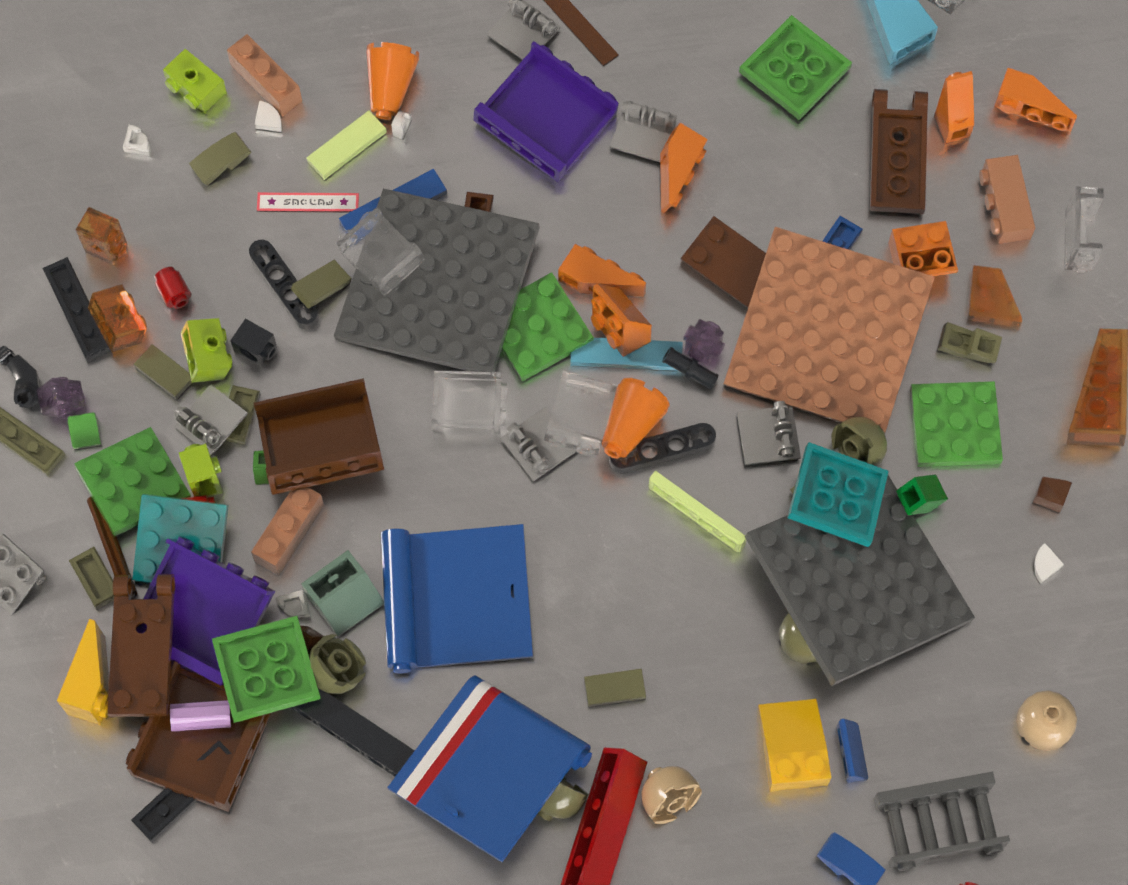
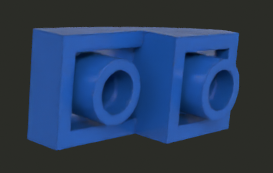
(849, 860)

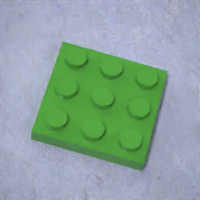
(795, 67)
(543, 328)
(956, 424)
(126, 472)
(265, 669)

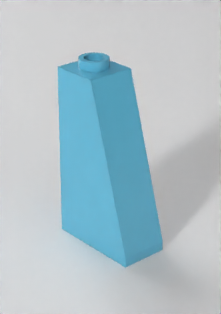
(901, 26)

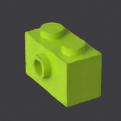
(194, 81)
(206, 350)
(201, 470)

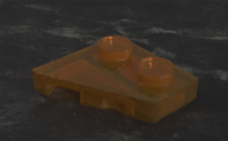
(991, 298)

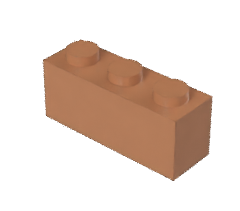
(264, 75)
(1007, 199)
(287, 529)

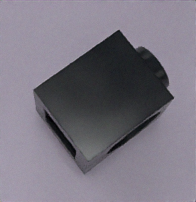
(254, 342)

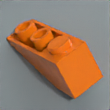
(1030, 98)
(956, 107)
(676, 163)
(584, 269)

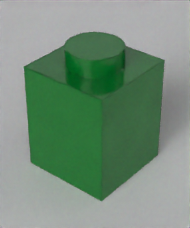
(921, 494)

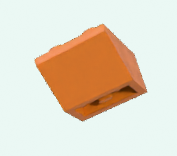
(924, 249)
(619, 319)

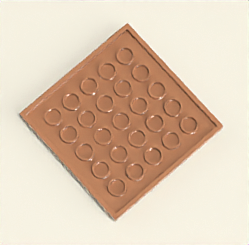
(828, 329)

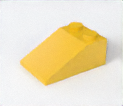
(87, 681)
(794, 745)

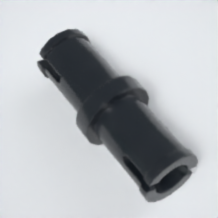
(690, 368)

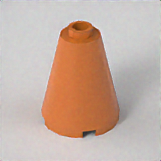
(389, 76)
(632, 416)

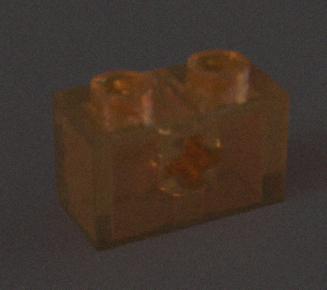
(101, 236)
(117, 317)

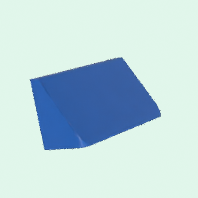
(851, 751)

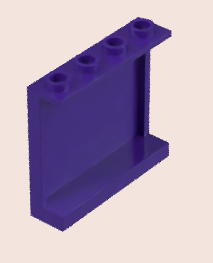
(547, 112)
(207, 604)

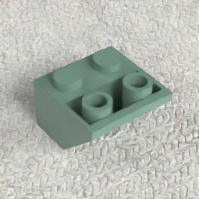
(342, 593)

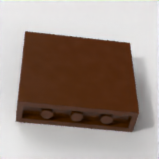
(318, 436)
(171, 756)

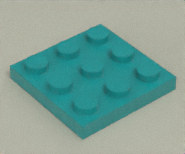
(838, 494)
(175, 517)

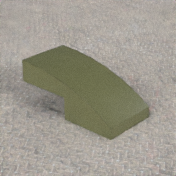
(218, 157)
(969, 344)

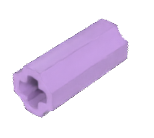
(200, 715)

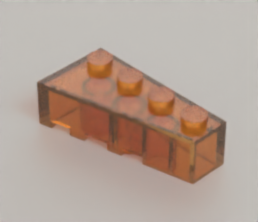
(1102, 404)

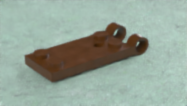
(898, 166)
(726, 260)
(141, 660)

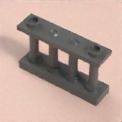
(950, 792)

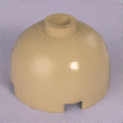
(1046, 720)
(669, 791)

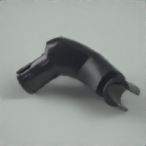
(25, 375)

